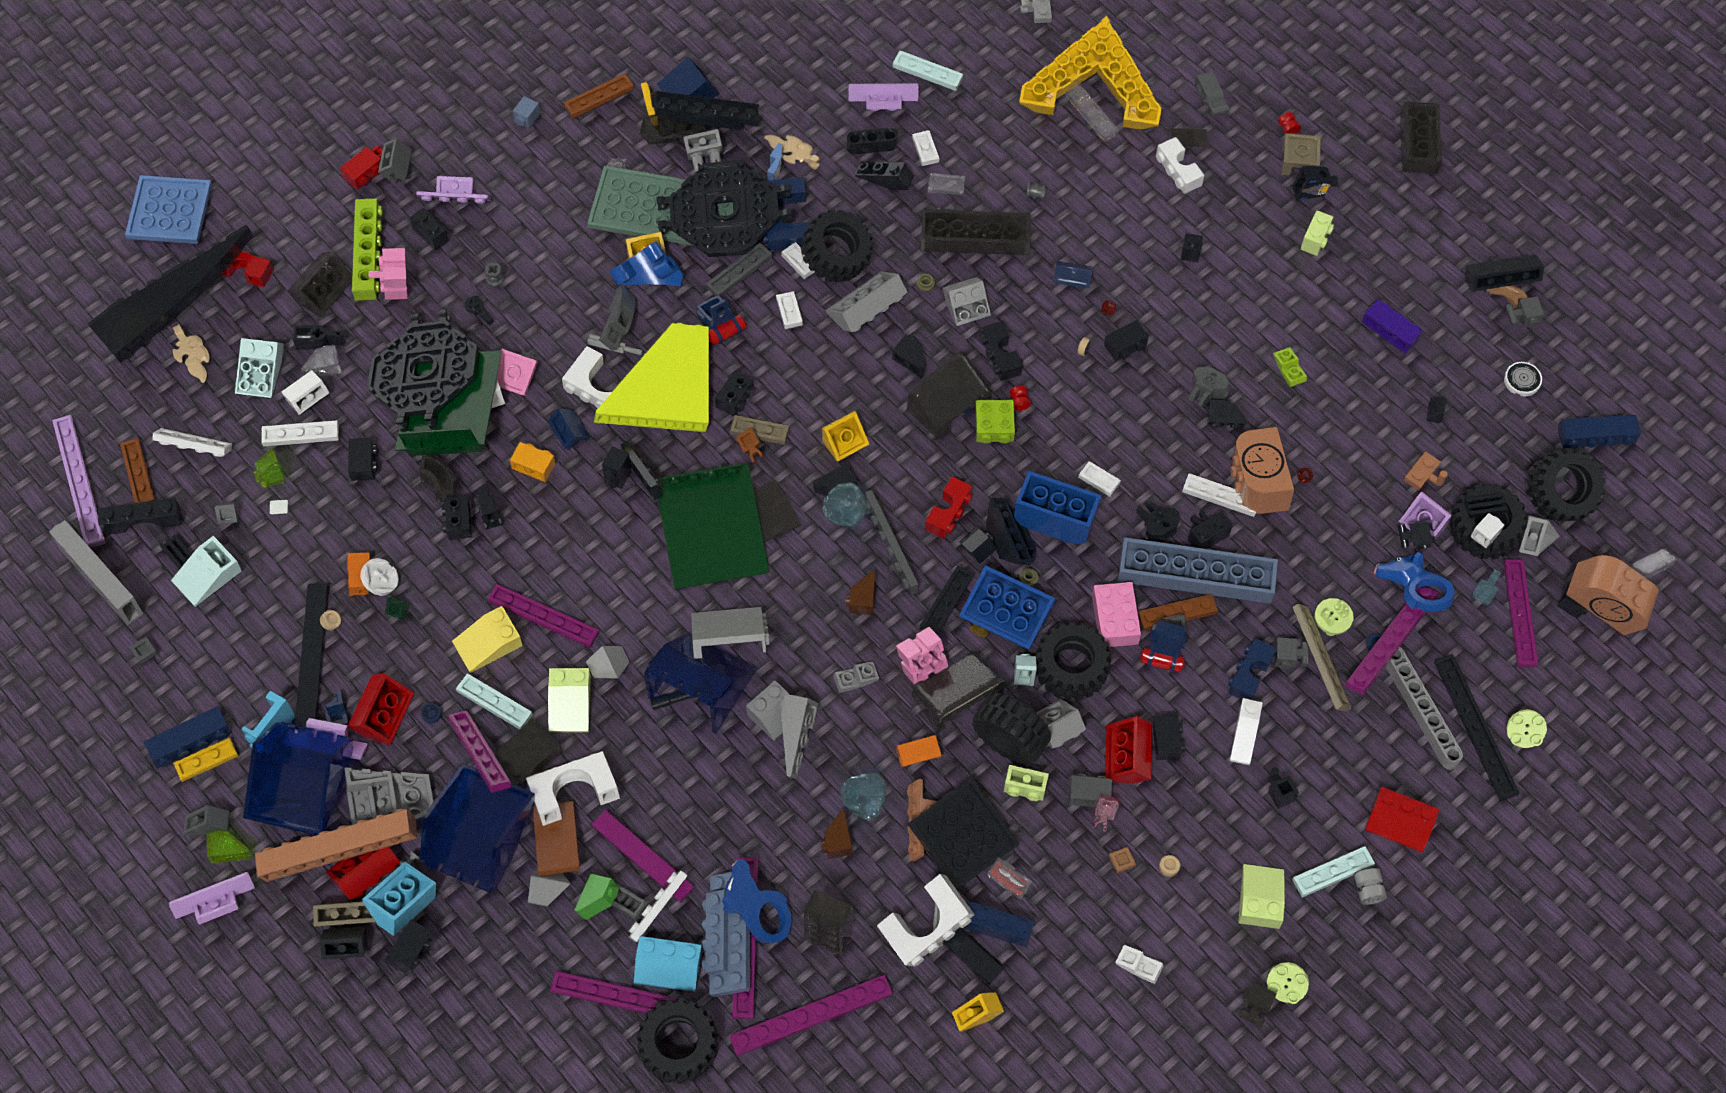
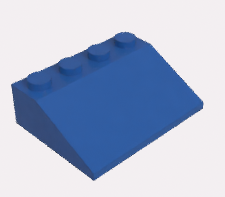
(1007, 607)

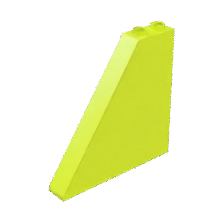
(666, 385)

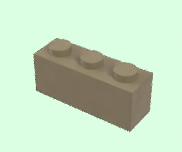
(341, 914)

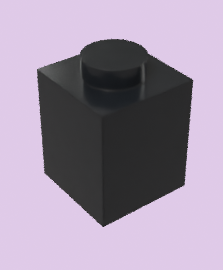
(1191, 247)

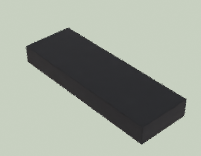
(974, 956)

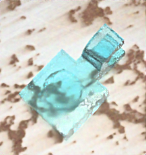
(1486, 590)

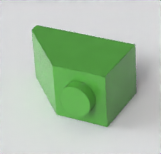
(596, 896)

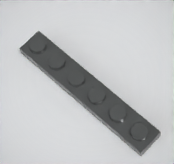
(893, 549)

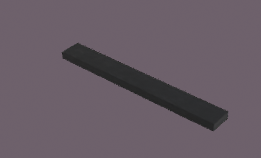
(311, 654)
(1476, 728)

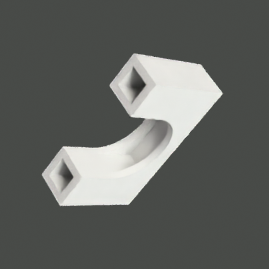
(580, 374)
(589, 769)
(953, 914)

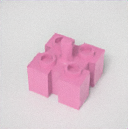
(392, 273)
(922, 655)

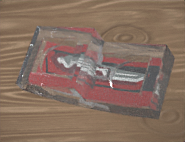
(1009, 879)

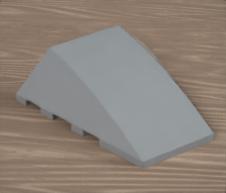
(385, 792)

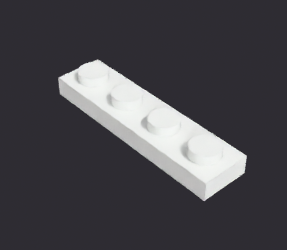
(300, 433)
(186, 441)
(1215, 493)
(651, 912)

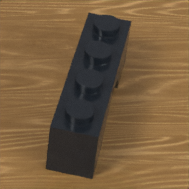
(159, 512)

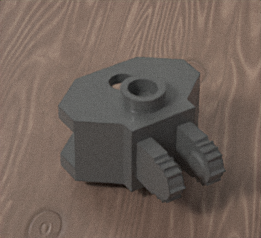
(1208, 387)

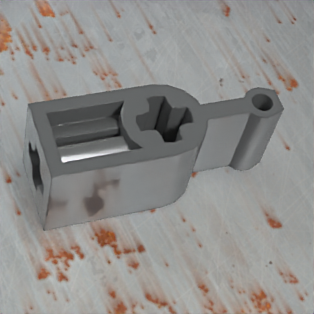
(1211, 93)

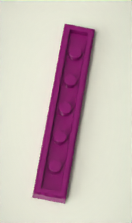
(1520, 613)
(543, 616)
(479, 751)
(639, 853)
(606, 993)

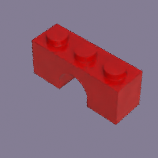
(257, 269)
(943, 520)

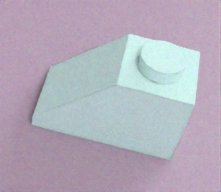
(1025, 670)

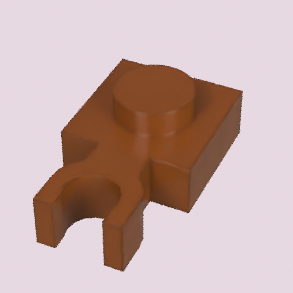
(749, 442)

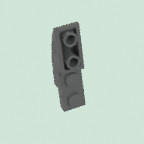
(620, 318)

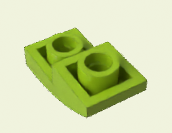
(1289, 367)

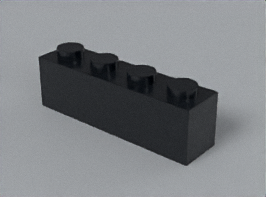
(1504, 272)

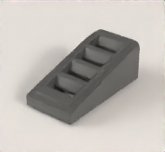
(636, 910)

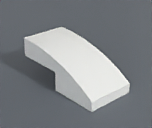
(1138, 964)

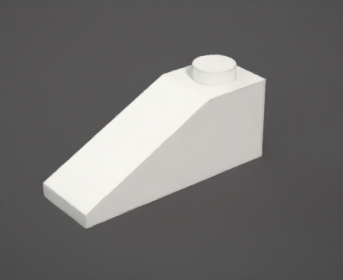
(1246, 731)

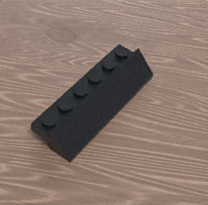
(705, 110)

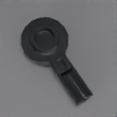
(475, 306)

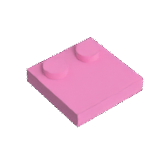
(515, 372)

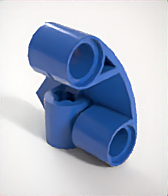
(648, 267)

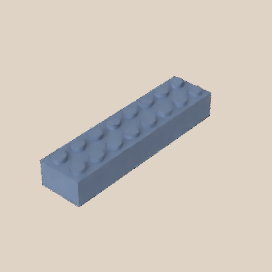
(1198, 570)

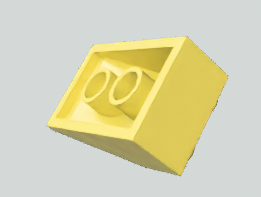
(487, 640)

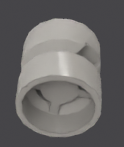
(1370, 884)

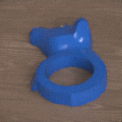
(1412, 575)
(746, 899)

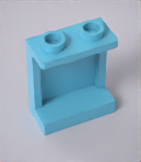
(279, 712)

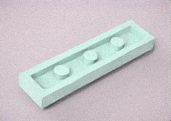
(927, 70)
(494, 701)
(1333, 871)

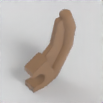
(1512, 293)

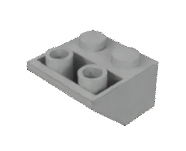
(967, 301)

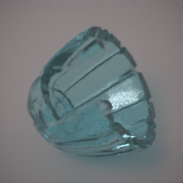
(845, 505)
(864, 795)

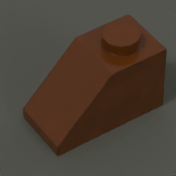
(862, 595)
(837, 838)

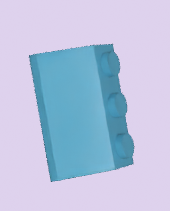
(400, 898)
(667, 964)

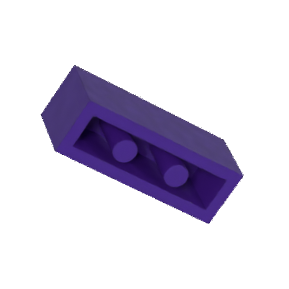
(1392, 326)

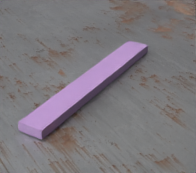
(78, 481)

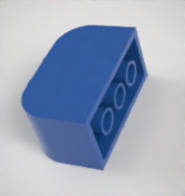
(1056, 508)

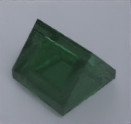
(396, 608)

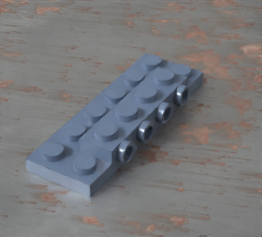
(725, 943)

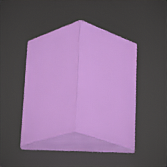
(1424, 509)

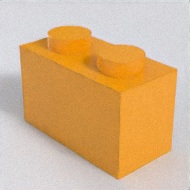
(532, 461)

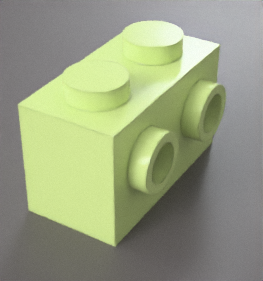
(1316, 234)
(1025, 783)

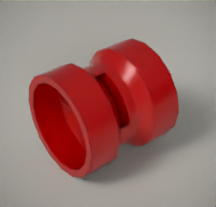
(1289, 123)
(1020, 398)

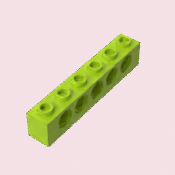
(366, 237)

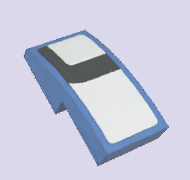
(775, 163)

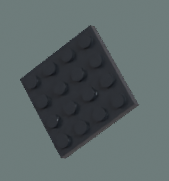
(963, 834)

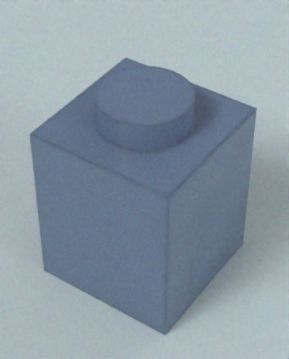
(526, 112)

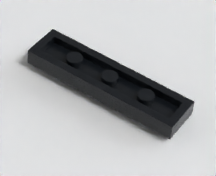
(645, 475)
(947, 600)

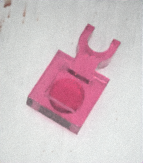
(1105, 809)

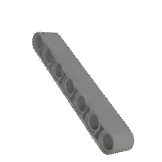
(1426, 715)

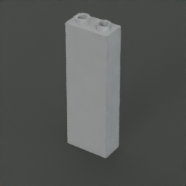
(96, 572)

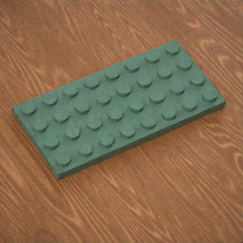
(629, 206)

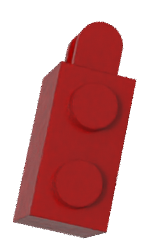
(362, 167)

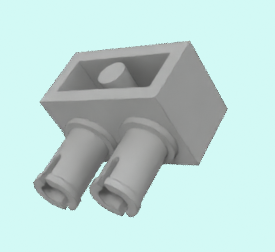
(703, 145)

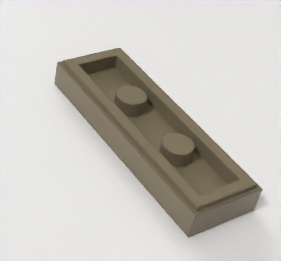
(765, 430)

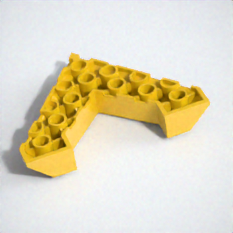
(1100, 53)

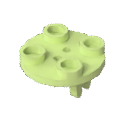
(1327, 621)
(1517, 727)
(1296, 987)

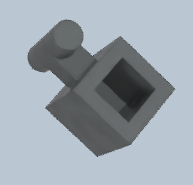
(1527, 311)
(1288, 653)

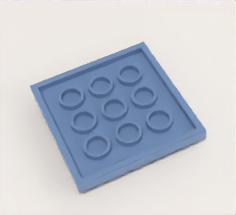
(168, 209)

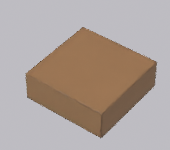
(1122, 860)

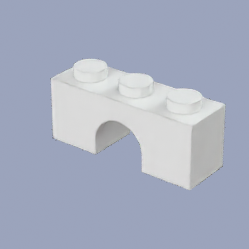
(1185, 176)

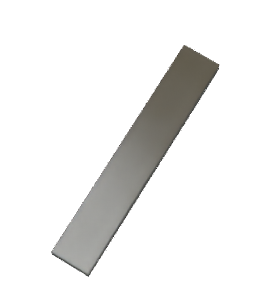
(1322, 658)

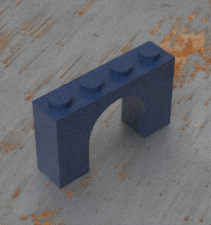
(785, 234)

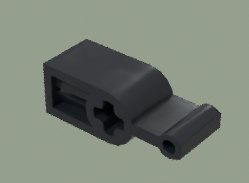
(315, 337)

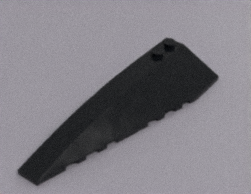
(142, 315)

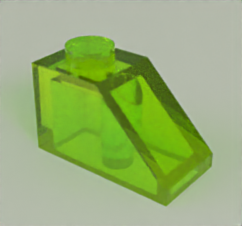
(268, 469)
(225, 848)

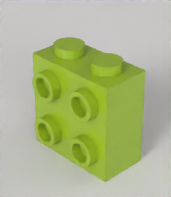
(994, 421)

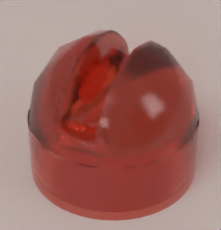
(1108, 308)
(1302, 477)

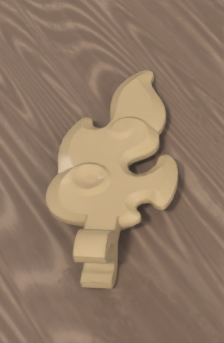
(800, 150)
(196, 353)

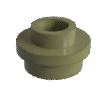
(925, 278)
(1030, 582)

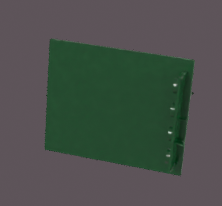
(462, 421)
(711, 526)

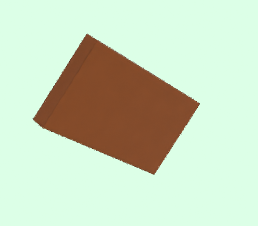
(557, 842)

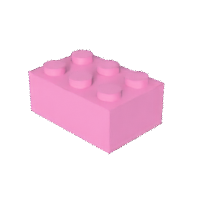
(1116, 614)

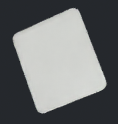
(278, 507)

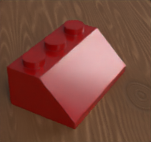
(381, 709)
(1129, 751)
(1401, 819)
(362, 871)

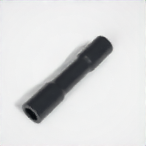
(668, 699)

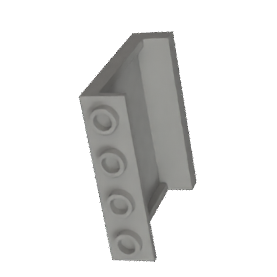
(728, 628)

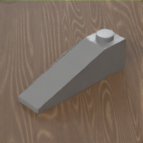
(797, 717)

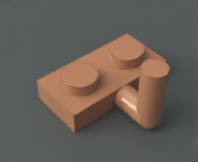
(1423, 471)

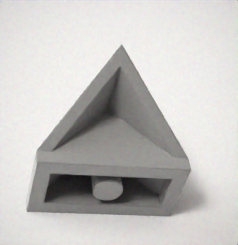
(1537, 536)
(608, 662)
(546, 888)

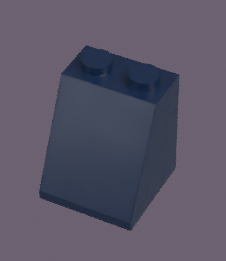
(688, 80)

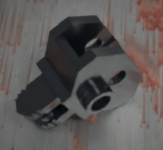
(1160, 523)

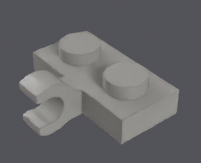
(1040, 8)

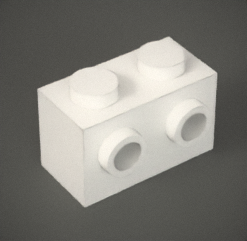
(305, 392)

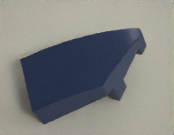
(336, 710)

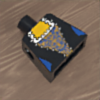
(1313, 182)

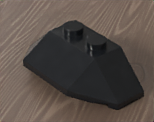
(1009, 536)

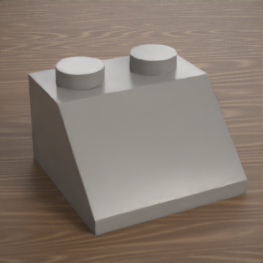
(766, 710)
(1063, 722)

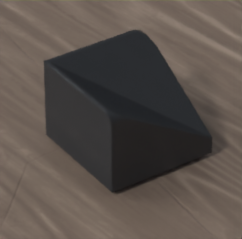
(1436, 409)

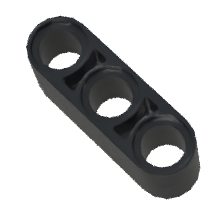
(872, 140)

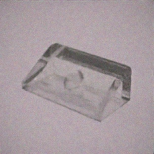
(1654, 563)

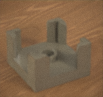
(1300, 152)

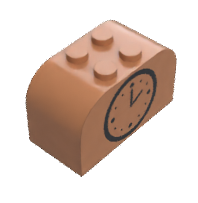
(1262, 471)
(1614, 593)

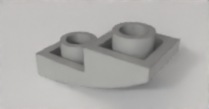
(857, 677)

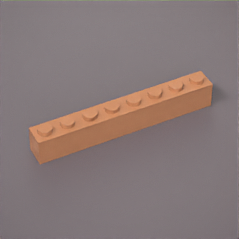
(336, 845)

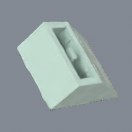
(258, 367)
(206, 571)

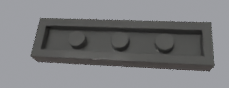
(739, 270)

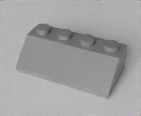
(867, 301)

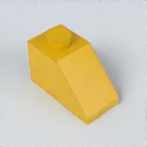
(977, 1011)

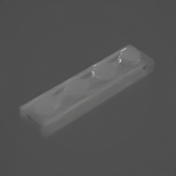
(1092, 113)

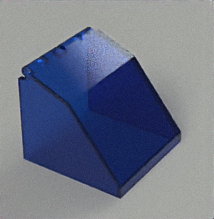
(715, 676)
(296, 777)
(474, 829)

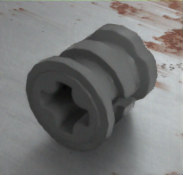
(1035, 191)
(491, 277)

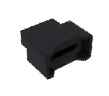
(488, 509)

